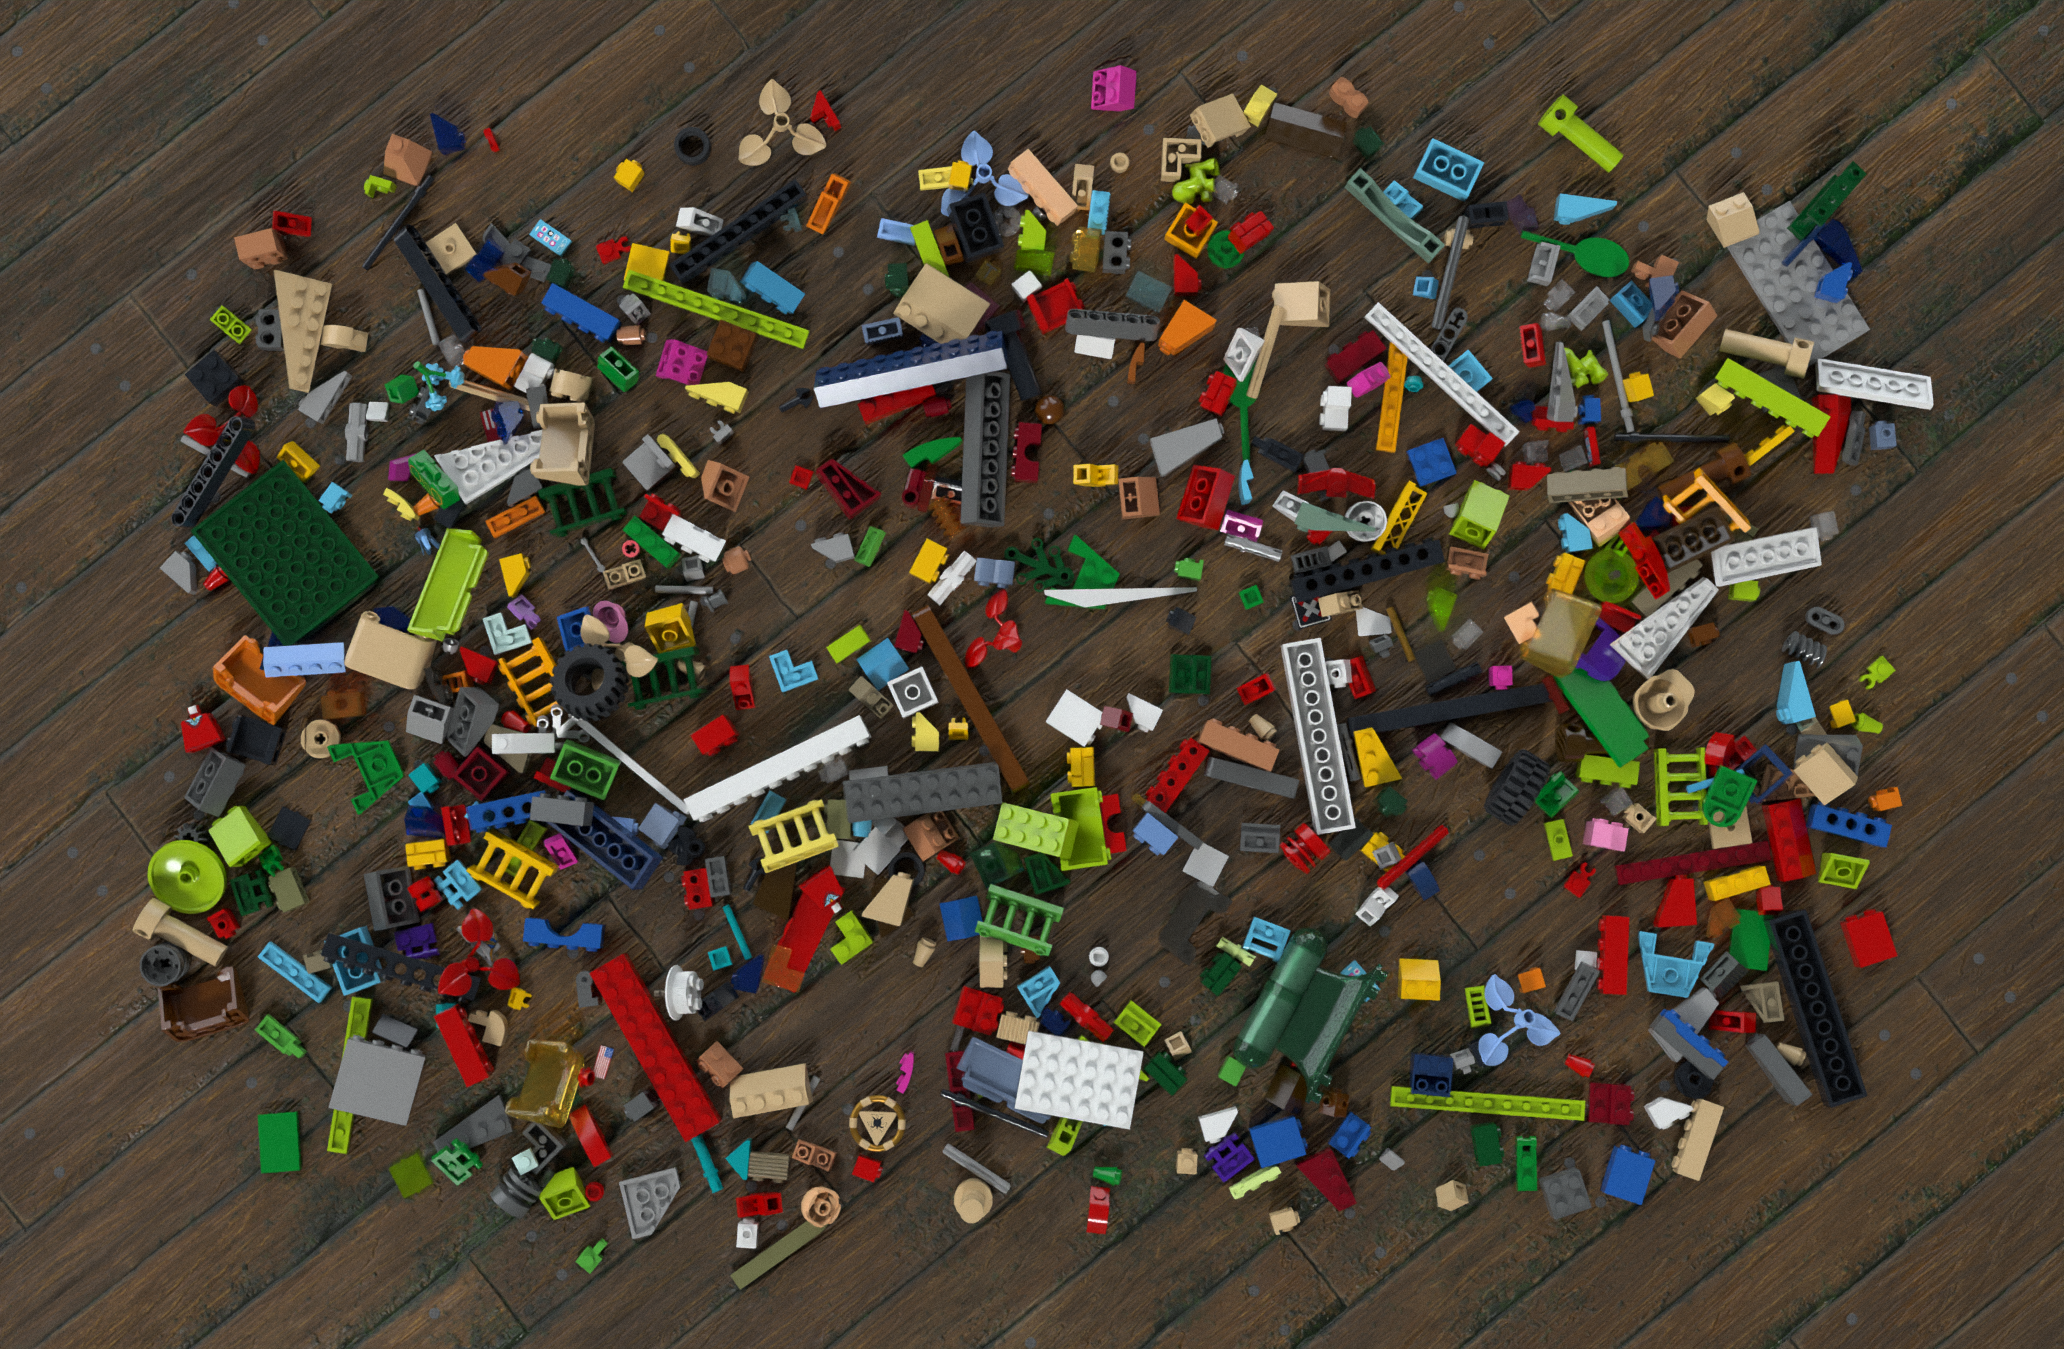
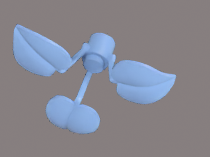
(979, 151)
(1540, 1029)

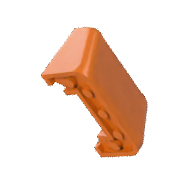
(241, 678)

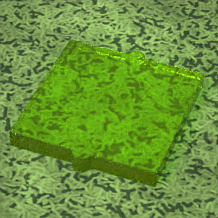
(410, 1175)

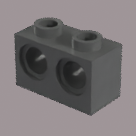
(1112, 252)
(266, 330)
(640, 1105)

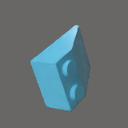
(1794, 698)

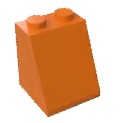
(1185, 328)
(496, 364)

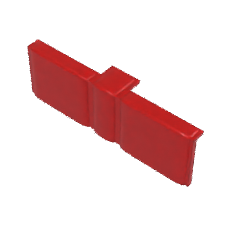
(805, 932)

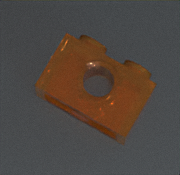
(331, 704)

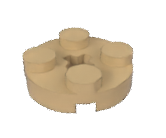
(312, 731)

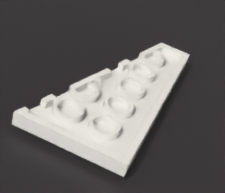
(489, 464)
(1657, 635)

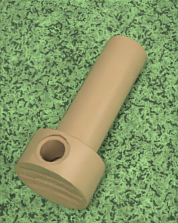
(1792, 356)
(156, 921)
(973, 1199)

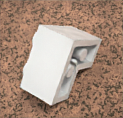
(1335, 408)

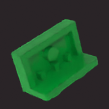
(1556, 794)

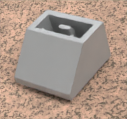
(428, 719)

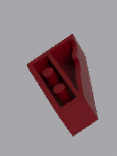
(1328, 1177)

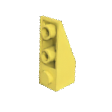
(724, 394)

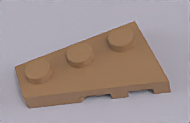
(1792, 788)

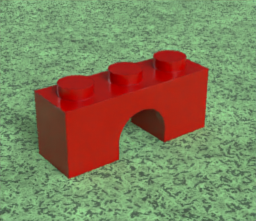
(1113, 840)

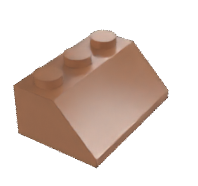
(1684, 323)

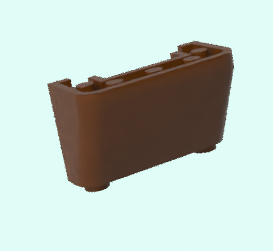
(203, 1007)

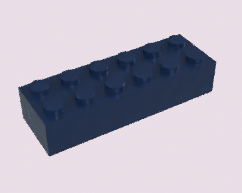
(612, 846)

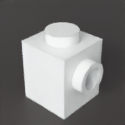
(747, 1233)

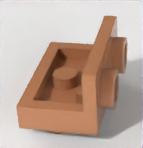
(1466, 562)
(719, 1065)

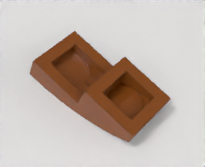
(1138, 359)

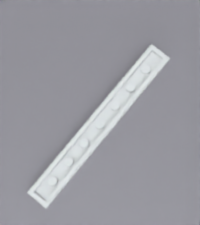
(633, 765)

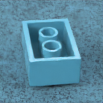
(1448, 170)
(355, 980)

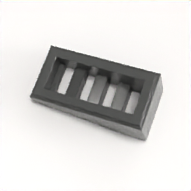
(1296, 567)

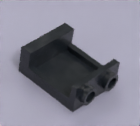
(256, 739)

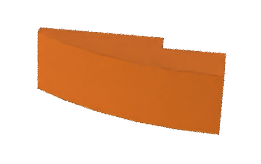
(828, 203)

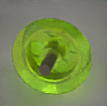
(1611, 576)

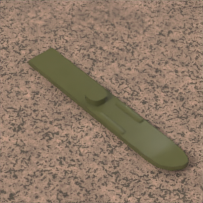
(775, 1254)

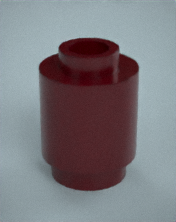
(936, 406)
(446, 764)

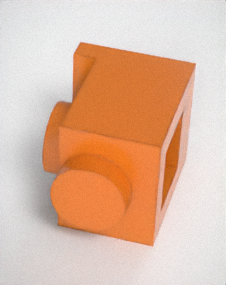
(1885, 799)

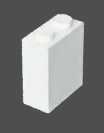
(1075, 718)

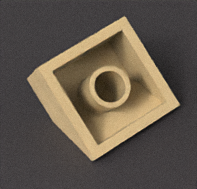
(1733, 220)

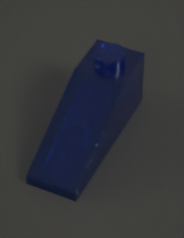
(1838, 246)

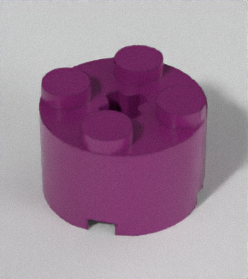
(1435, 756)

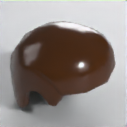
(1049, 409)

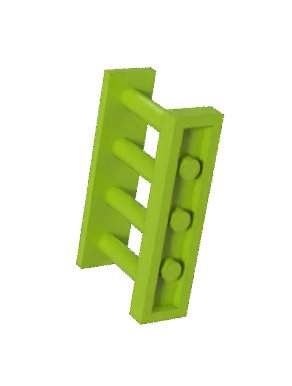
(1662, 777)

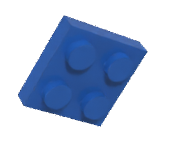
(1431, 462)

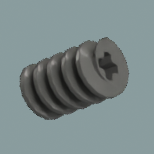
(1805, 647)

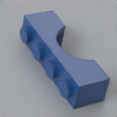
(539, 931)

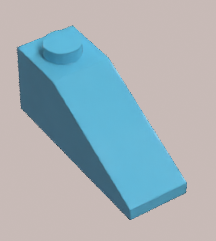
(1576, 208)

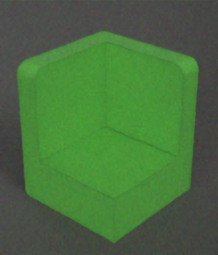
(1231, 1071)

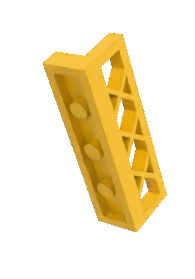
(1395, 514)

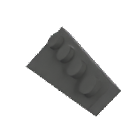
(479, 1127)

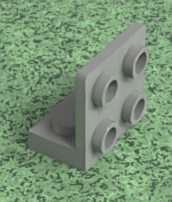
(648, 463)

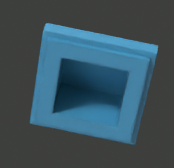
(1426, 287)
(421, 799)

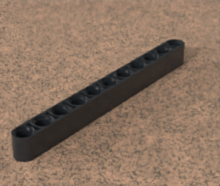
(1450, 709)

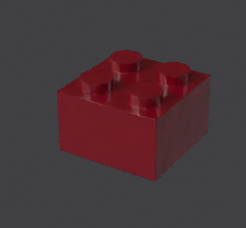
(481, 774)

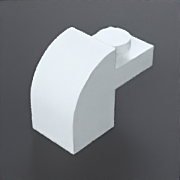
(1376, 904)

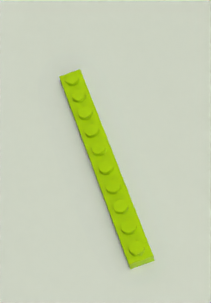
(716, 309)
(1491, 1104)

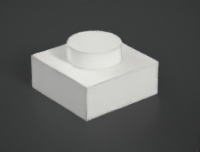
(1586, 957)

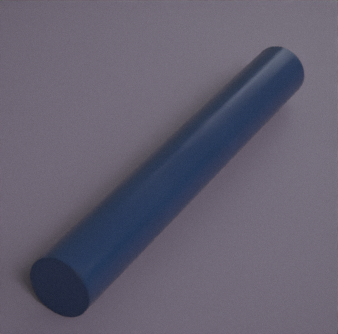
(1800, 247)

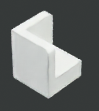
(1026, 286)

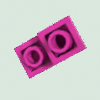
(907, 1066)

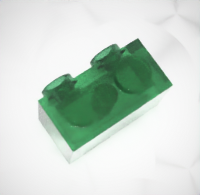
(897, 279)
(1390, 802)

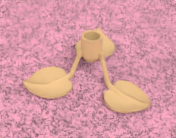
(777, 100)
(637, 658)

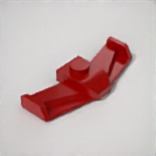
(1336, 483)

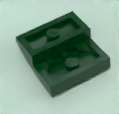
(1189, 674)

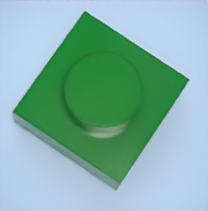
(1250, 597)

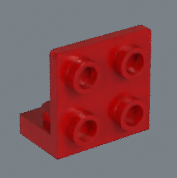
(657, 512)

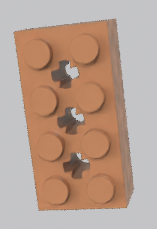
(1237, 745)

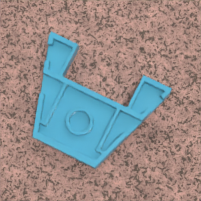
(1671, 974)

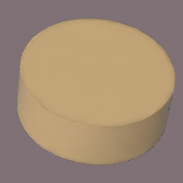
(1119, 162)

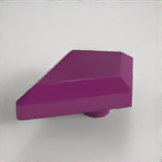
(399, 469)

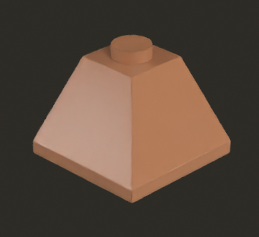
(406, 160)
(723, 485)

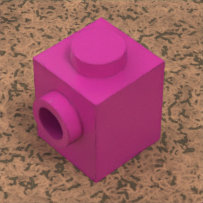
(1500, 677)

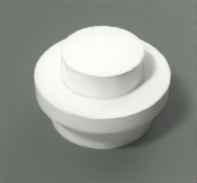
(1098, 956)

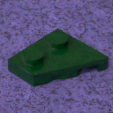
(1043, 873)

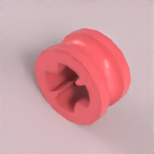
(632, 554)

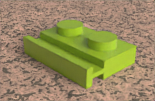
(1137, 1023)

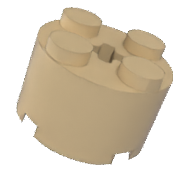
(570, 384)

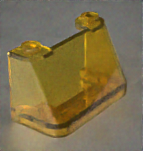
(1561, 633)
(548, 1083)

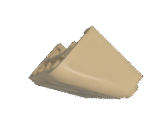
(565, 443)
(389, 653)

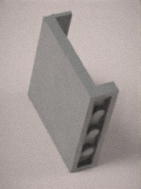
(377, 1080)

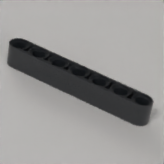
(437, 283)
(213, 472)

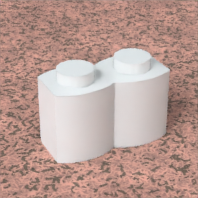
(534, 373)

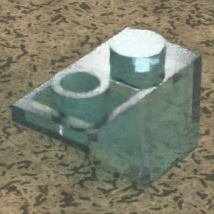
(724, 284)

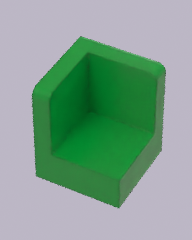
(401, 389)

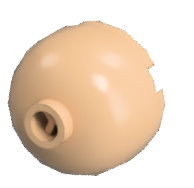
(820, 1206)

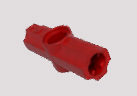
(1086, 1016)

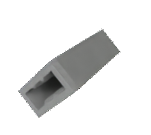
(1182, 445)
(1695, 1011)

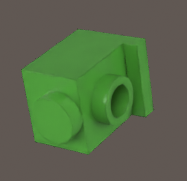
(1189, 569)

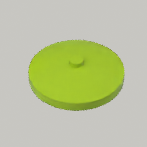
(187, 876)

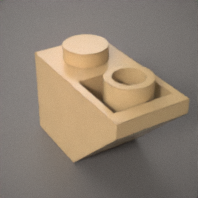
(1340, 603)

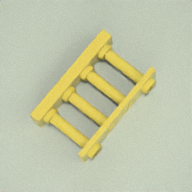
(806, 849)

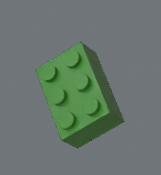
(585, 769)

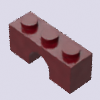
(1027, 435)

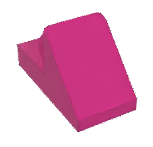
(561, 850)

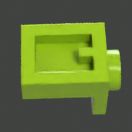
(381, 184)

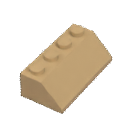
(770, 1090)

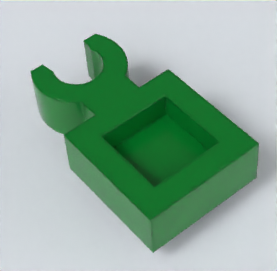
(271, 860)

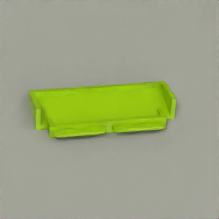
(449, 585)

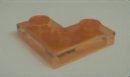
(777, 973)

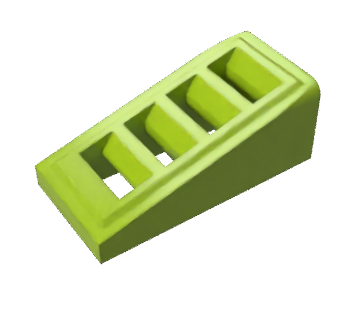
(1482, 1023)

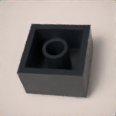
(214, 378)

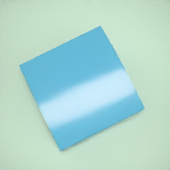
(1244, 478)

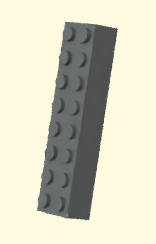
(985, 449)
(922, 792)

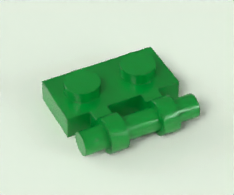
(452, 1166)

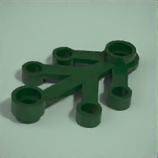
(1041, 567)

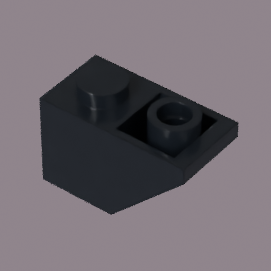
(1180, 621)
(717, 1000)

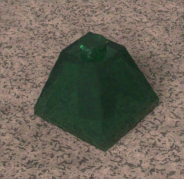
(996, 863)

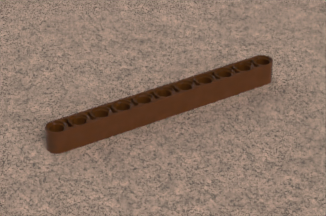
(971, 699)

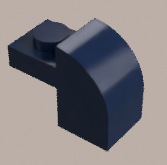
(1422, 880)

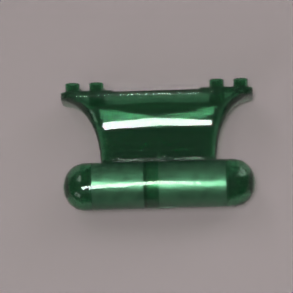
(1304, 1011)

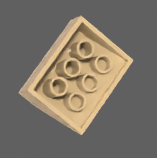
(941, 307)

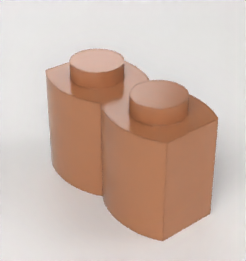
(1352, 100)

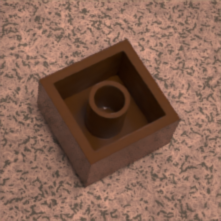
(732, 346)

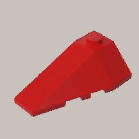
(1830, 440)

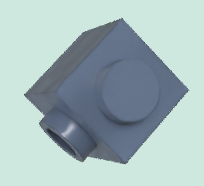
(1882, 435)

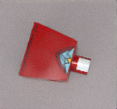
(200, 730)
(823, 889)

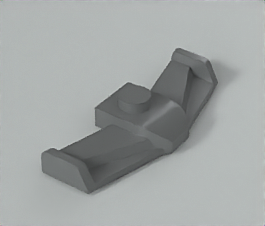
(517, 253)

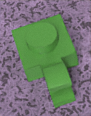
(590, 1257)

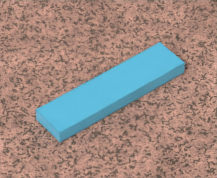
(294, 972)

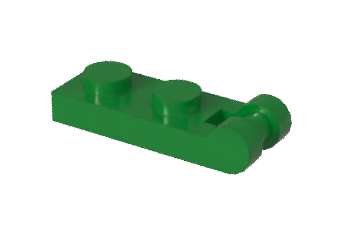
(1526, 1164)

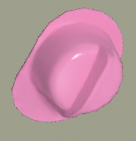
(613, 618)

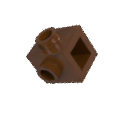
(1334, 1102)

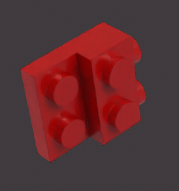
(978, 1010)

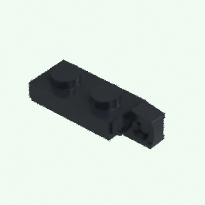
(1278, 453)

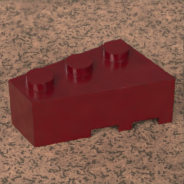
(846, 489)

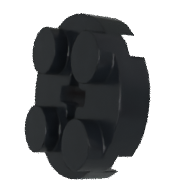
(1689, 1089)

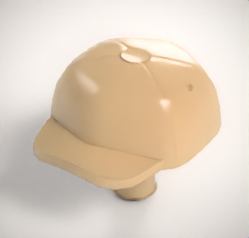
(1663, 700)

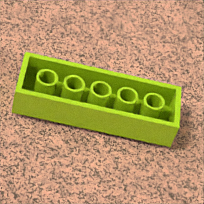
(1772, 397)

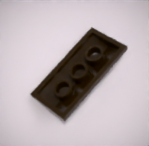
(1305, 130)
(1694, 539)

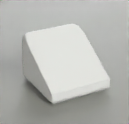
(378, 411)

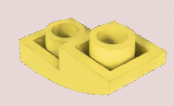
(404, 506)

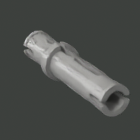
(1246, 545)

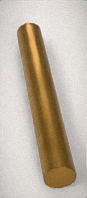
(1400, 633)

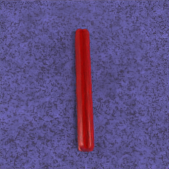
(1412, 857)

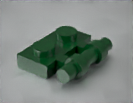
(246, 895)

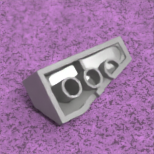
(1561, 397)

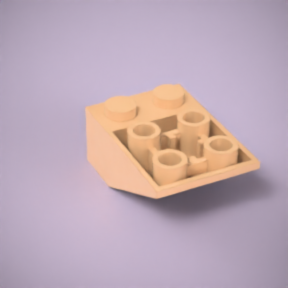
(1602, 517)

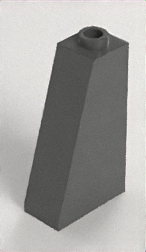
(1777, 1070)

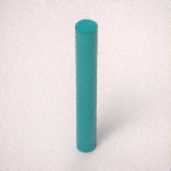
(737, 932)

